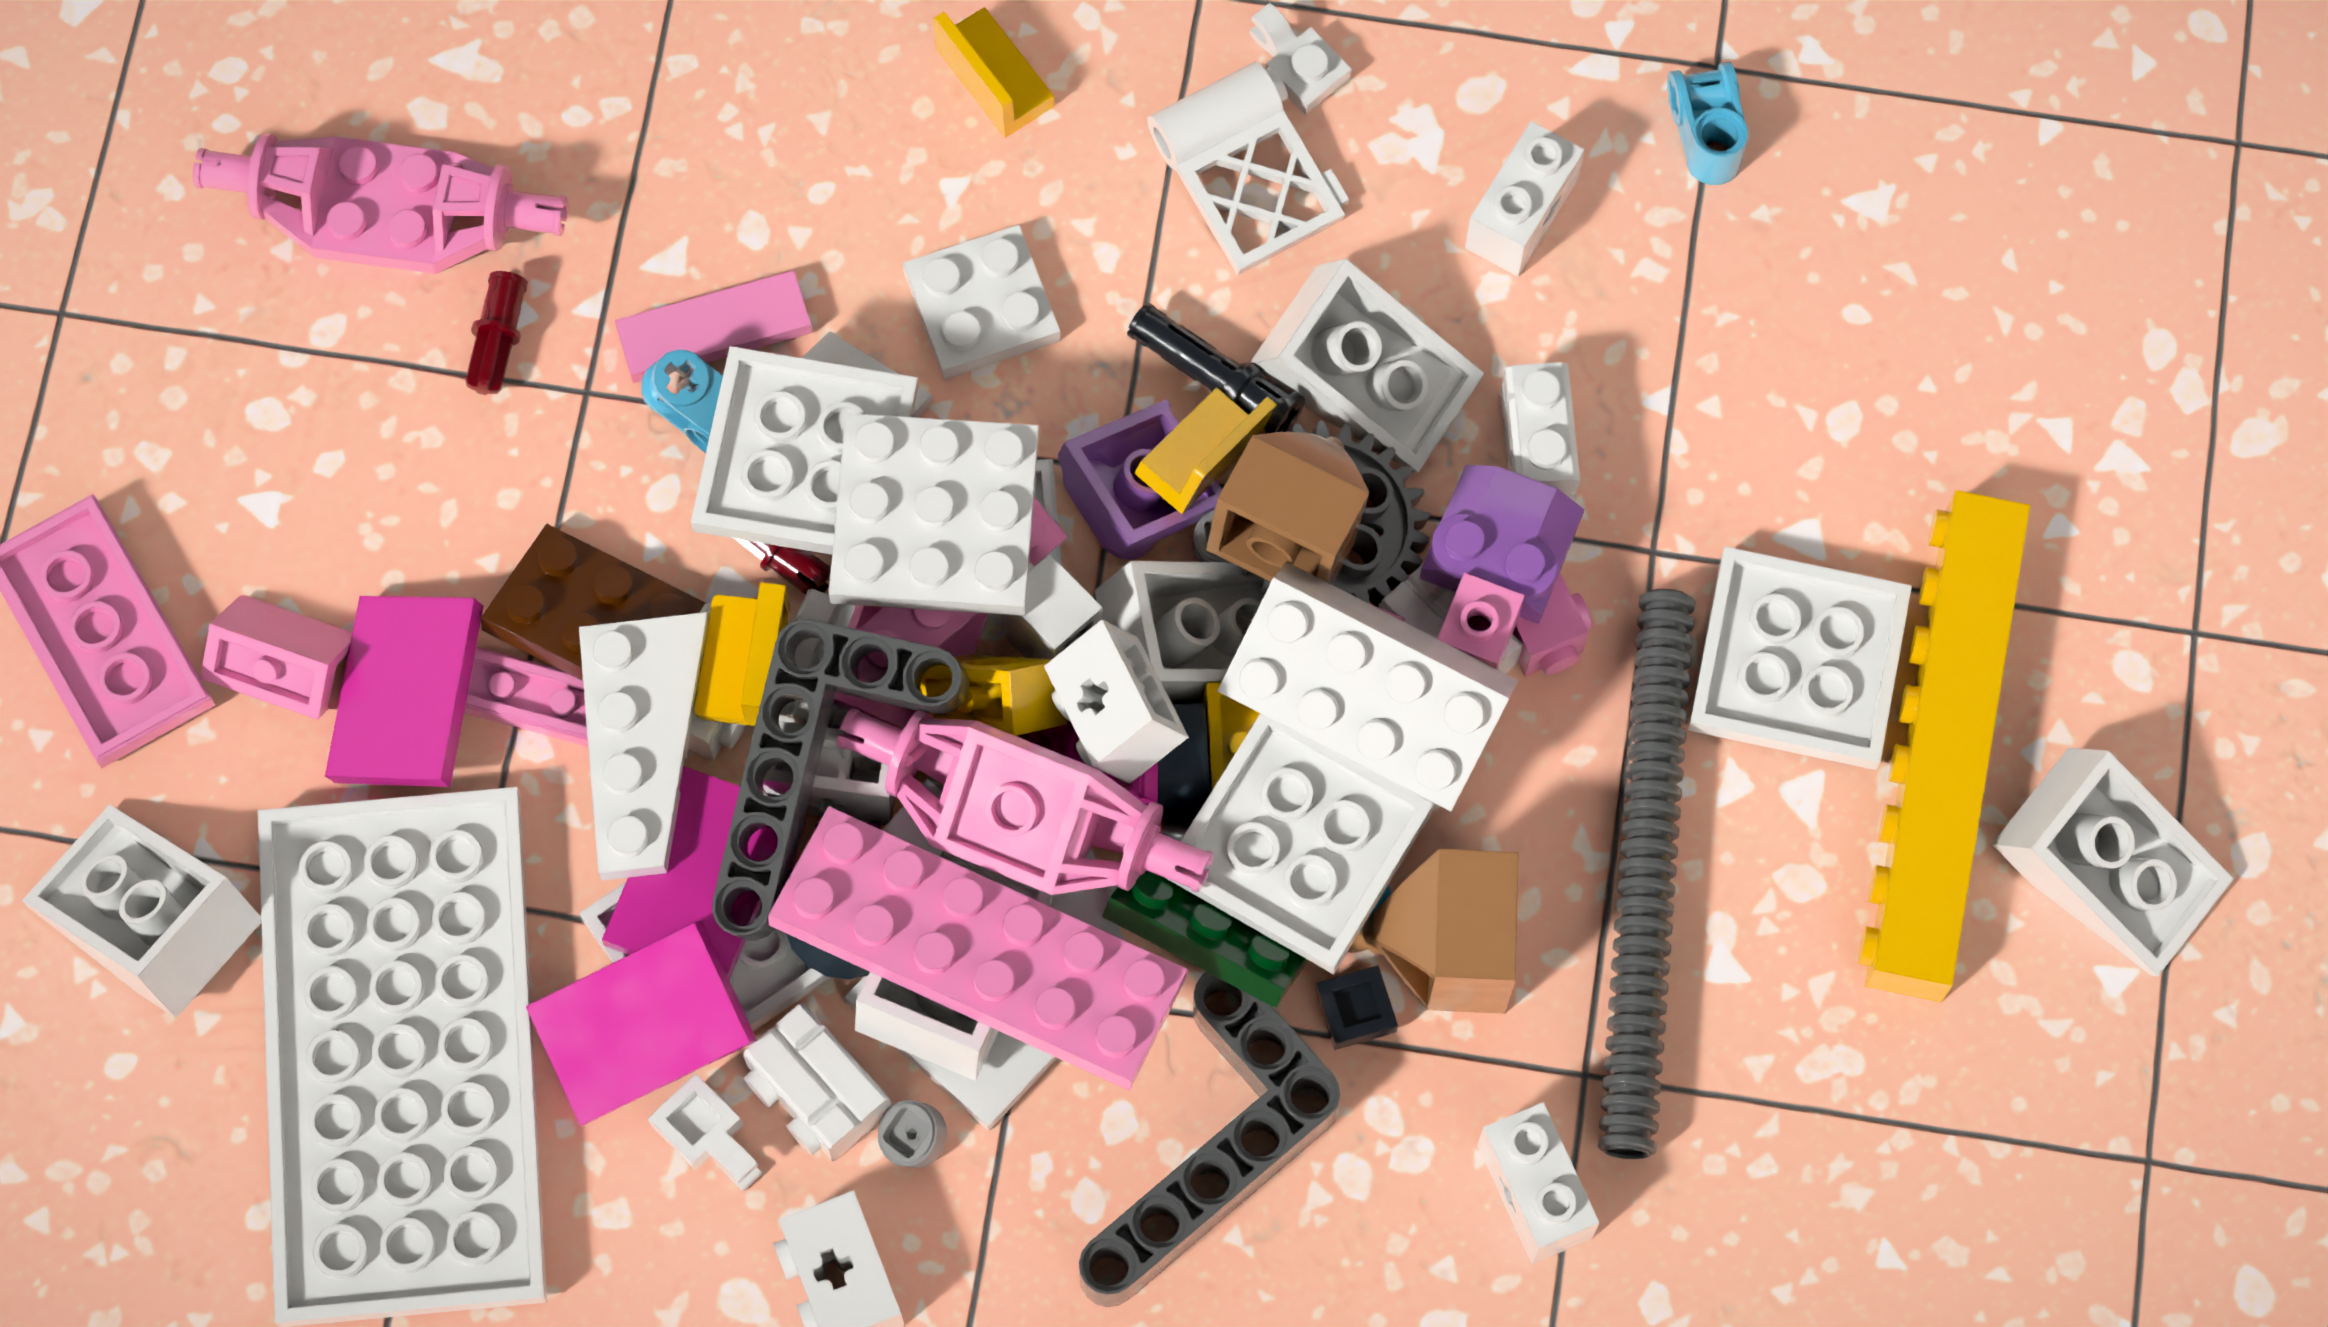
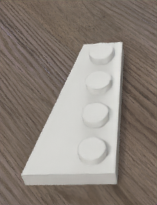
(638, 721)

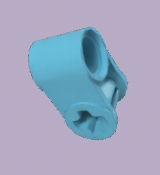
(1708, 111)
(696, 402)

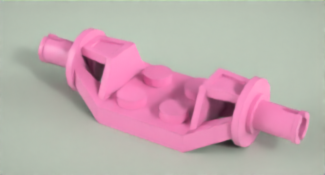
(380, 199)
(1021, 806)

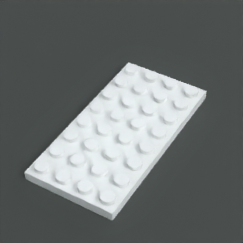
(399, 1058)

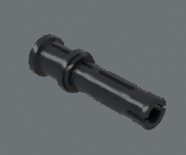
(1212, 368)

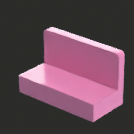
(274, 655)

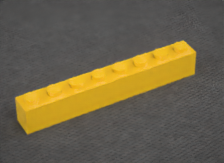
(1946, 746)

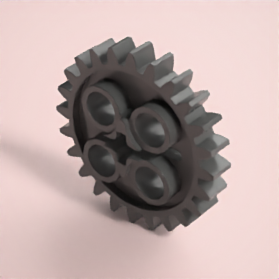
(1396, 551)

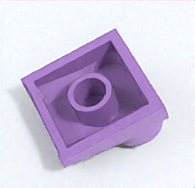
(1115, 501)
(1504, 533)

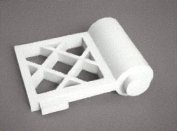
(1224, 121)

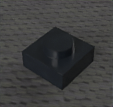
(1356, 1007)

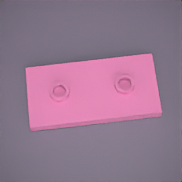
(99, 631)

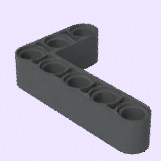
(803, 748)
(1224, 1151)

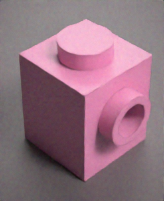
(1481, 619)
(1559, 635)

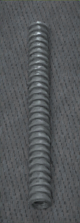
(1647, 874)

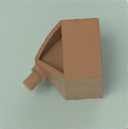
(1289, 503)
(1452, 930)

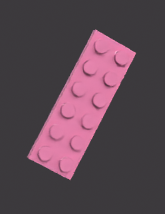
(978, 947)

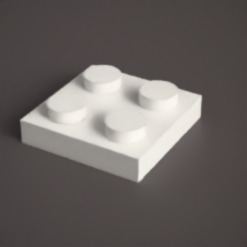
(981, 301)

